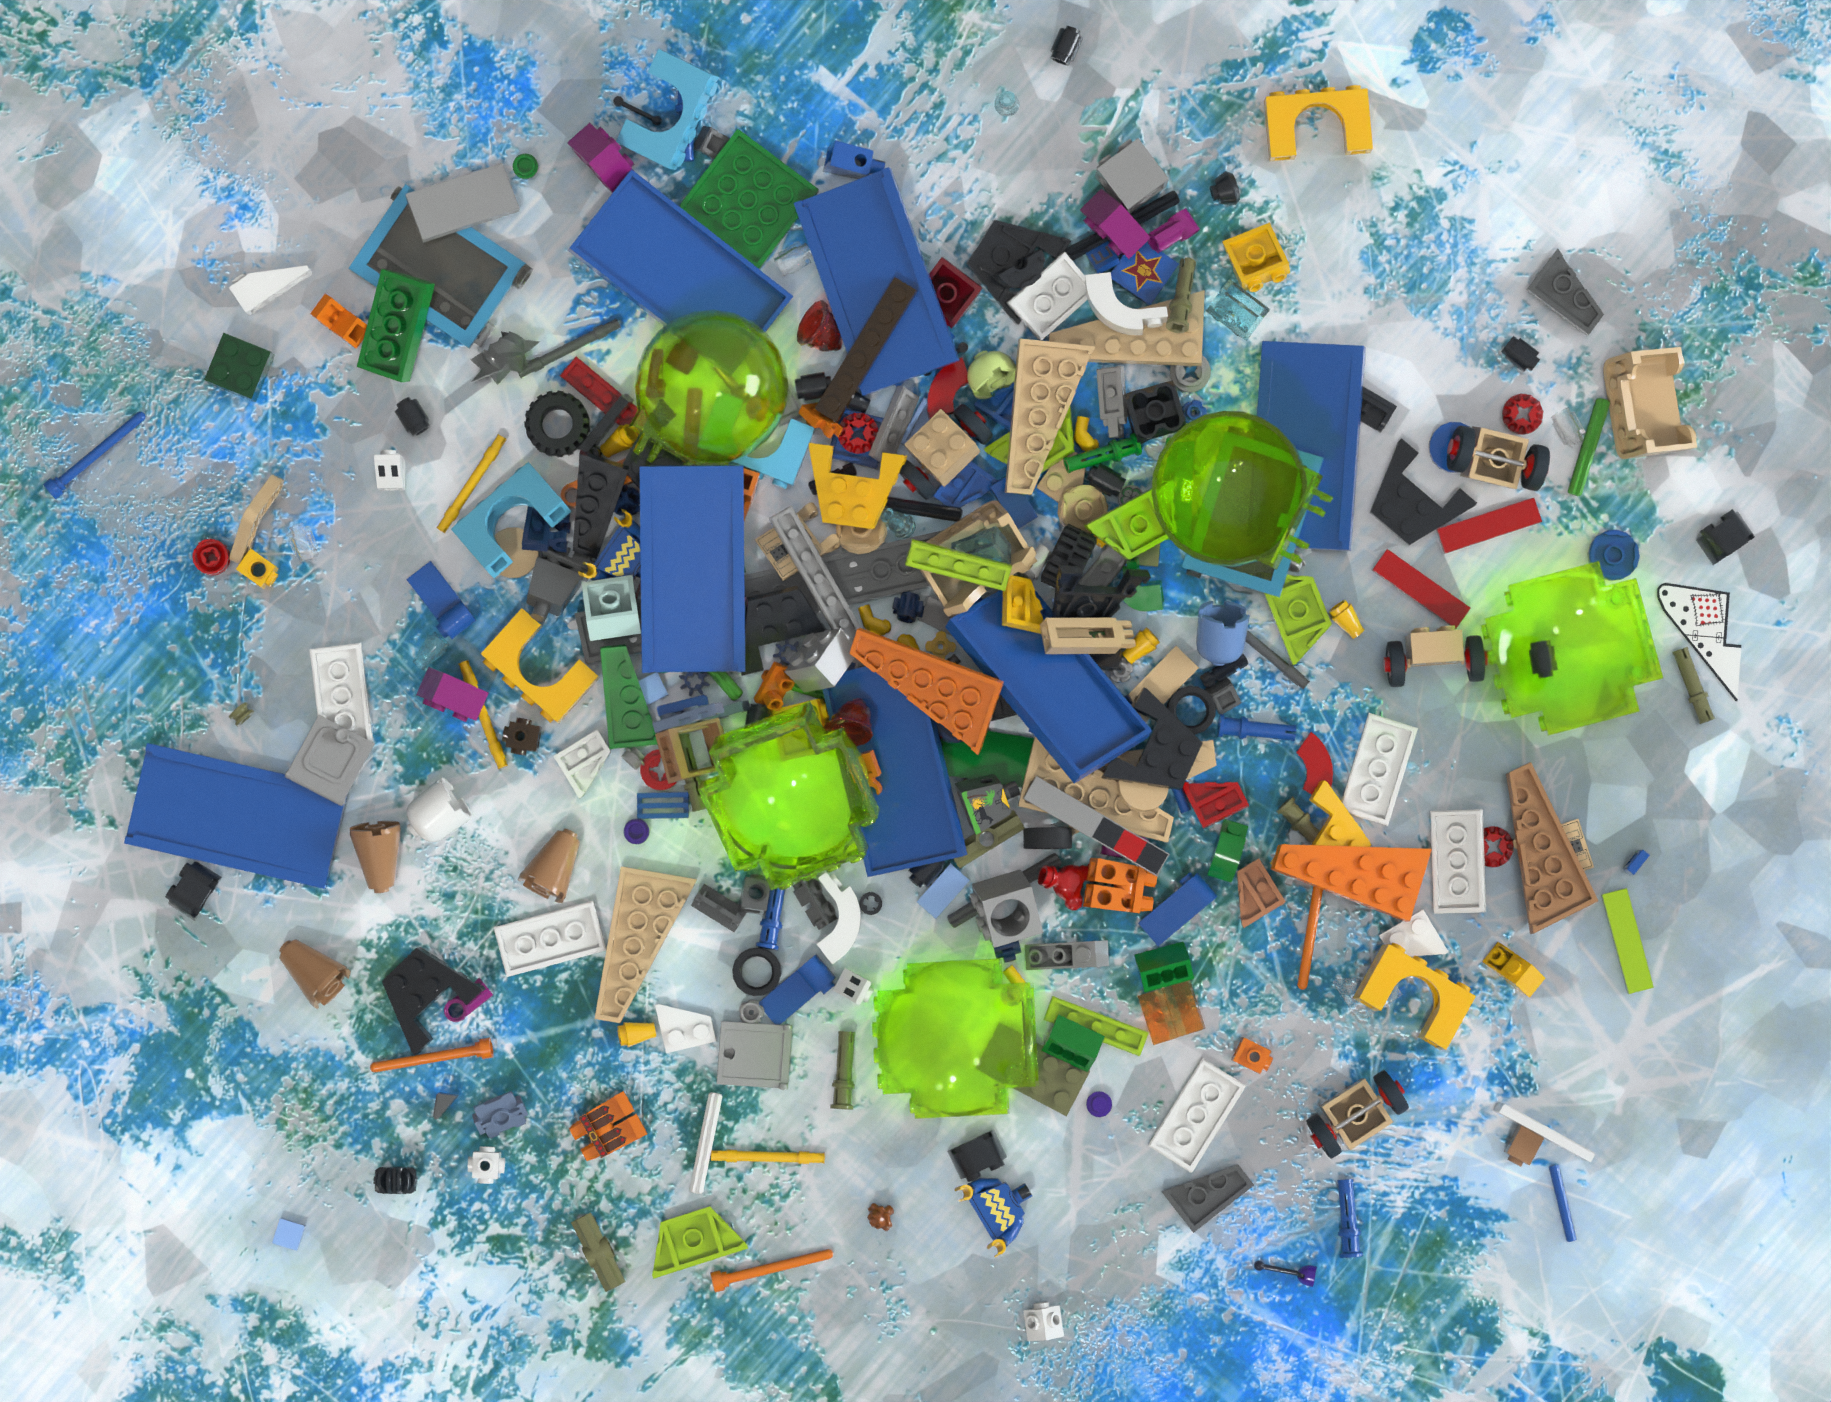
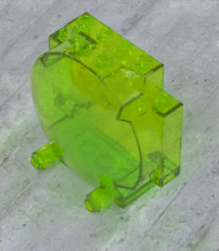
(1598, 645)
(789, 797)
(956, 1038)

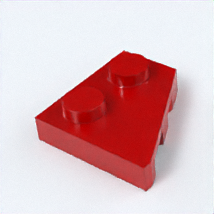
(1214, 800)

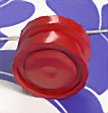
(211, 557)

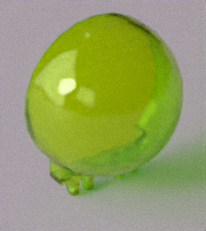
(709, 388)
(1233, 490)

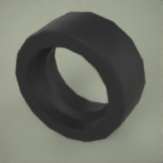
(1204, 696)
(1047, 838)
(737, 971)

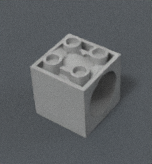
(1131, 175)
(1021, 923)

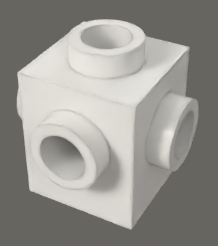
(497, 1164)
(1043, 1322)

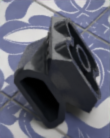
(1154, 411)

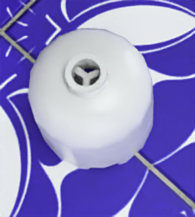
(437, 812)

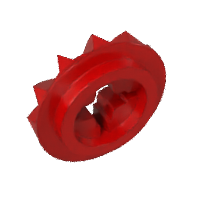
(1521, 425)
(858, 445)
(649, 776)
(1505, 846)

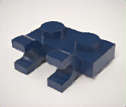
(538, 533)

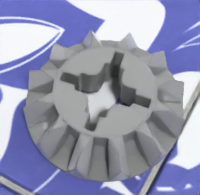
(1191, 384)

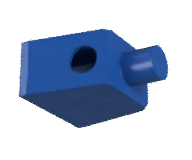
(841, 161)

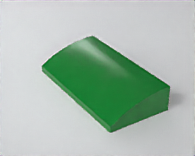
(395, 325)
(1000, 755)

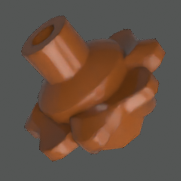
(880, 1216)

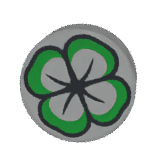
(1128, 493)

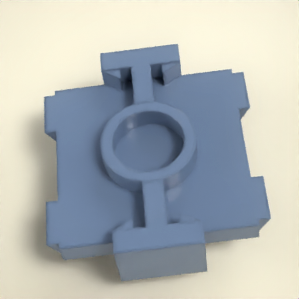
(499, 1114)

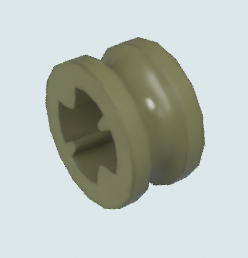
(241, 714)

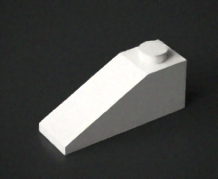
(261, 288)

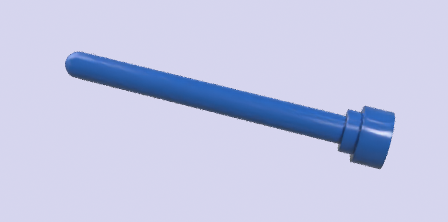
(57, 485)

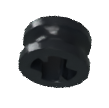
(877, 899)

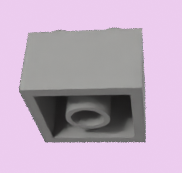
(821, 660)

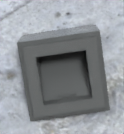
(710, 142)
(1224, 696)
(442, 1103)

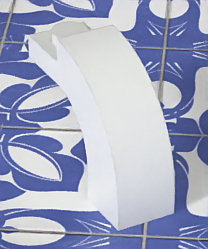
(1114, 313)
(848, 925)

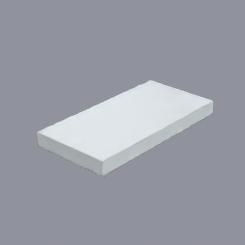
(342, 687)
(1378, 769)
(1458, 861)
(550, 938)
(1196, 1115)
(1544, 1131)

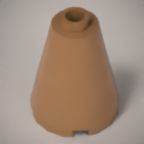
(377, 852)
(552, 866)
(313, 972)

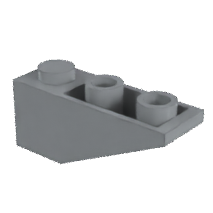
(1067, 955)

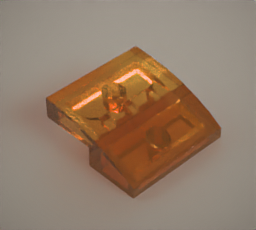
(1171, 1012)

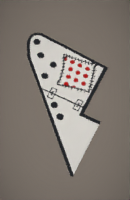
(1703, 621)

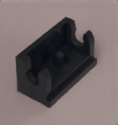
(1375, 410)

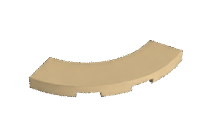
(972, 592)

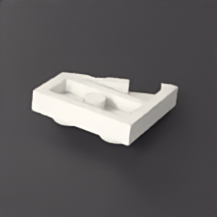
(583, 761)
(1415, 936)
(684, 1028)

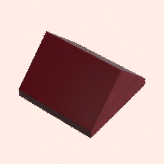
(954, 290)

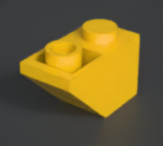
(1514, 969)

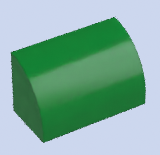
(1164, 966)
(1073, 1043)

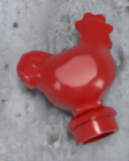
(1066, 883)

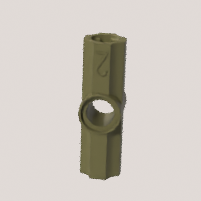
(1001, 832)
(598, 1252)

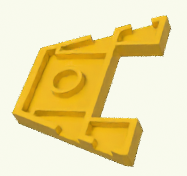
(850, 498)
(1340, 826)

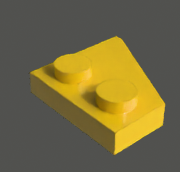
(1021, 606)

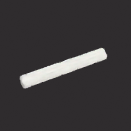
(705, 1143)

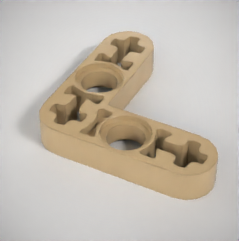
(252, 516)

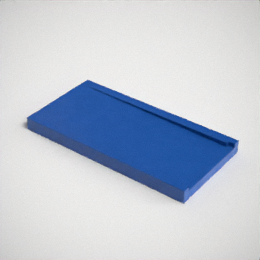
(859, 246)
(671, 260)
(1317, 403)
(692, 568)
(1057, 696)
(917, 803)
(233, 817)

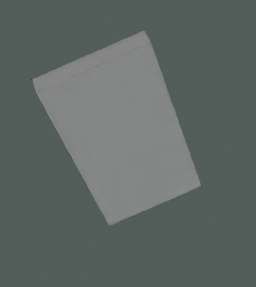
(462, 202)

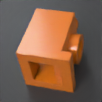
(1243, 1052)

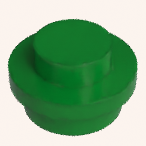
(525, 166)

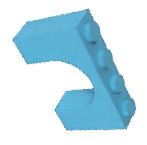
(695, 89)
(786, 460)
(478, 527)

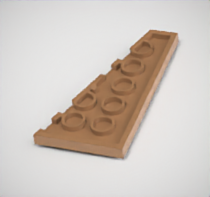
(1548, 864)

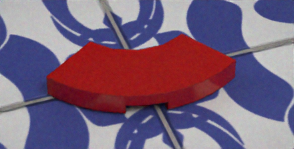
(945, 387)
(1316, 761)

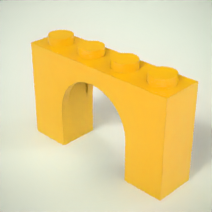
(1348, 105)
(505, 654)
(1449, 999)

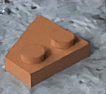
(1256, 893)

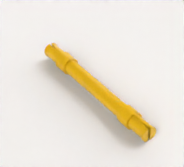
(489, 456)
(494, 745)
(800, 1157)

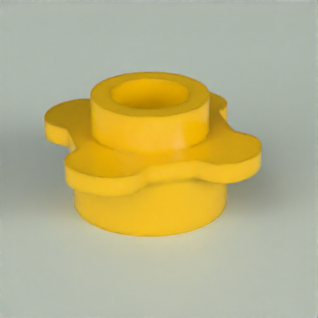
(940, 639)

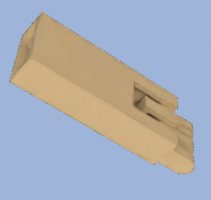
(1073, 636)
(1166, 677)

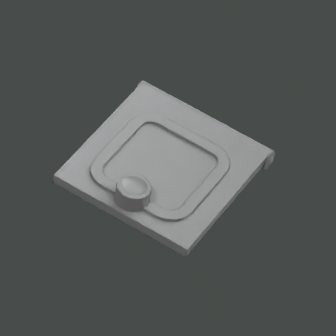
(328, 765)
(759, 1055)

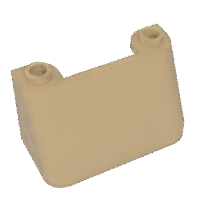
(1646, 404)
(981, 519)

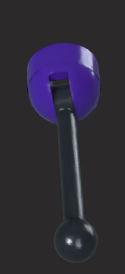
(1305, 1274)

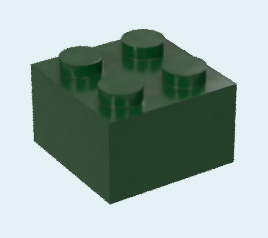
(239, 367)

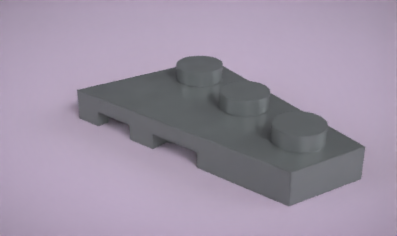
(1564, 294)
(1208, 1195)

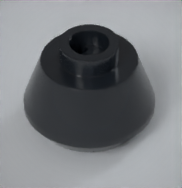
(1225, 189)

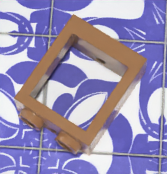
(672, 751)

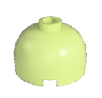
(990, 372)

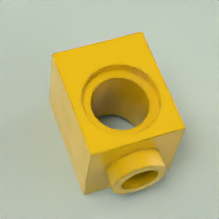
(250, 561)

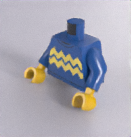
(620, 555)
(997, 1208)

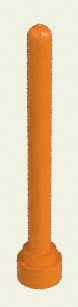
(1309, 938)
(480, 1049)
(721, 1279)

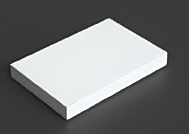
(1051, 297)

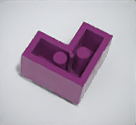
(601, 155)
(1113, 221)
(448, 692)

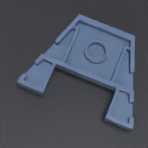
(698, 714)

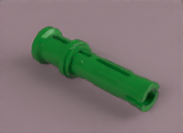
(1115, 451)

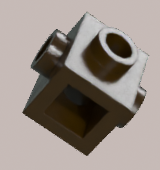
(531, 739)

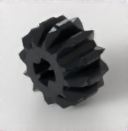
(395, 1180)

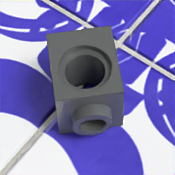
(752, 905)

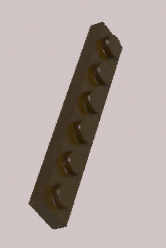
(866, 349)

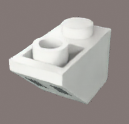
(389, 471)
(853, 987)

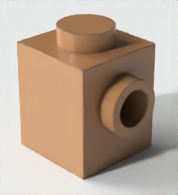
(1523, 1146)

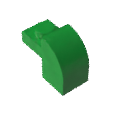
(1148, 595)
(1228, 850)

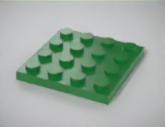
(748, 198)

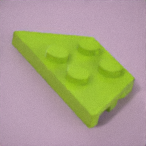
(1062, 446)
(1129, 527)
(1299, 615)
(693, 1241)

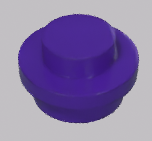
(636, 831)
(1099, 1104)

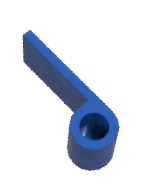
(441, 601)
(1178, 908)
(798, 990)

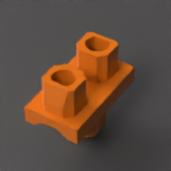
(774, 687)

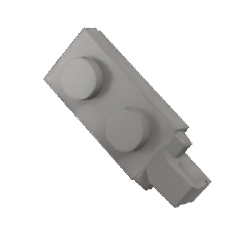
(1111, 399)

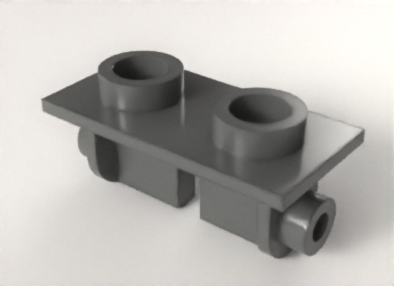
(562, 559)
(718, 908)
(822, 911)

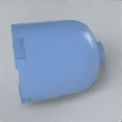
(1221, 632)

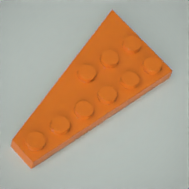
(941, 689)
(1369, 876)

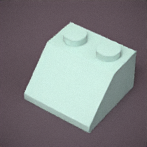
(611, 608)

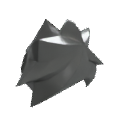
(503, 357)

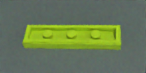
(958, 565)
(1627, 941)
(1115, 1032)

